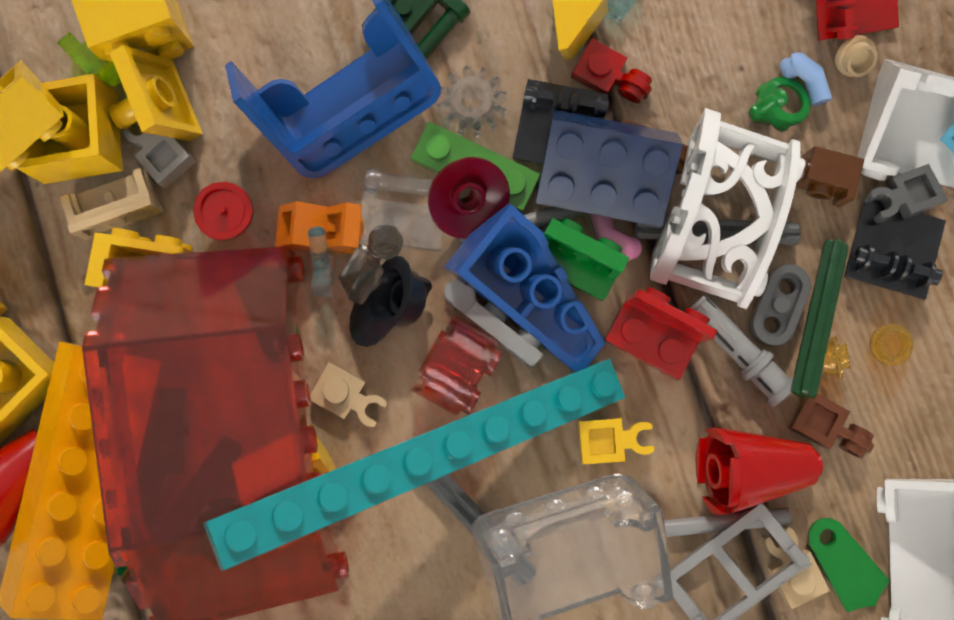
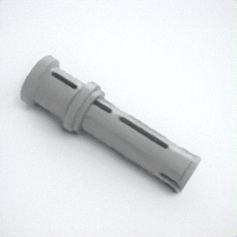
(755, 364)

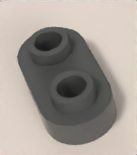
(780, 307)

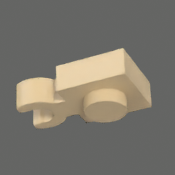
(342, 392)
(804, 585)

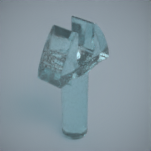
(322, 263)

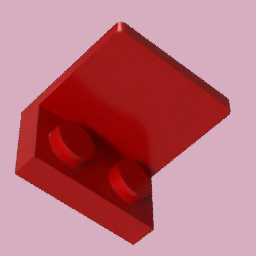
(658, 332)

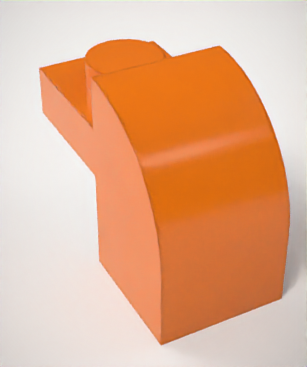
(341, 225)

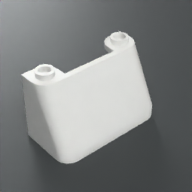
(906, 122)
(920, 547)

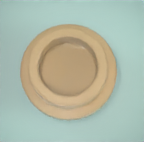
(856, 56)

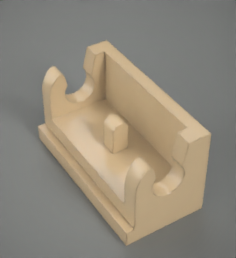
(111, 205)

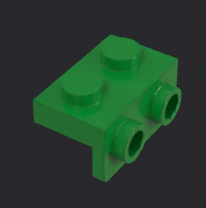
(587, 262)

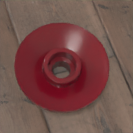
(487, 195)

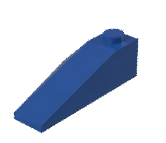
(516, 272)

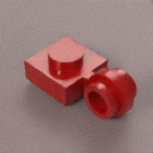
(601, 69)

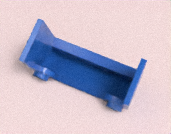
(350, 107)

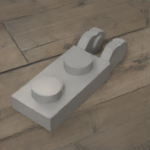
(491, 322)

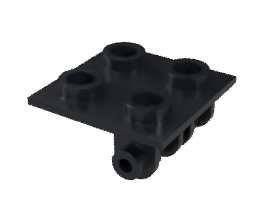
(537, 112)
(896, 252)

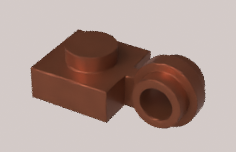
(824, 421)

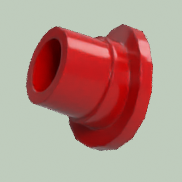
(223, 211)

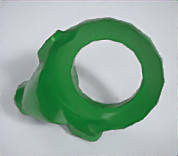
(770, 99)

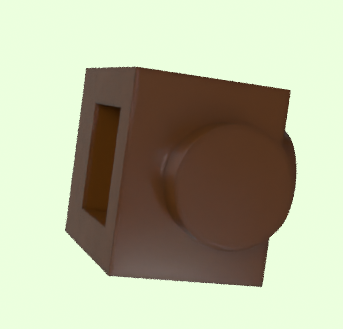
(830, 175)

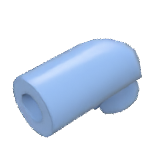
(811, 73)

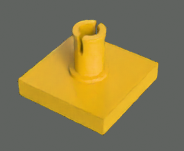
(153, 96)

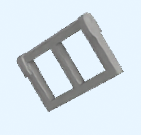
(714, 545)

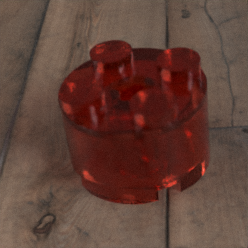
(456, 367)

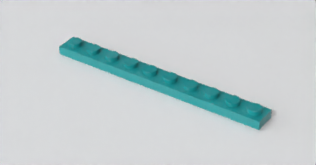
(408, 465)

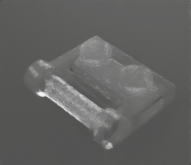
(410, 219)

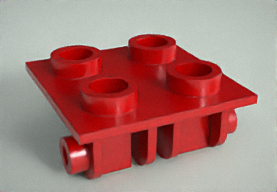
(851, 17)

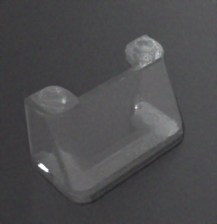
(575, 550)

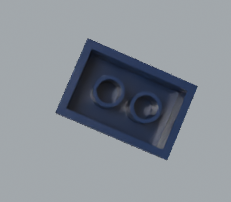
(608, 168)

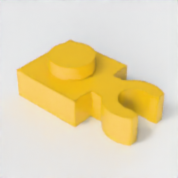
(605, 440)

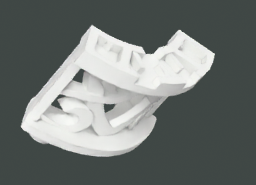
(708, 149)

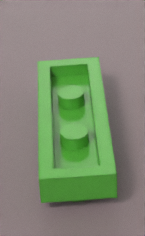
(441, 147)

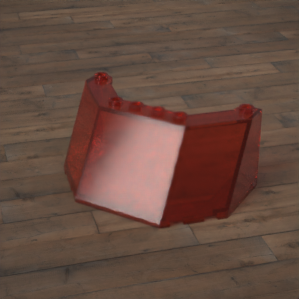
(197, 418)

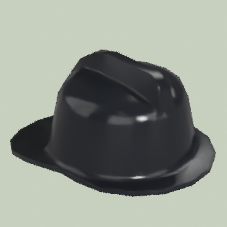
(394, 303)

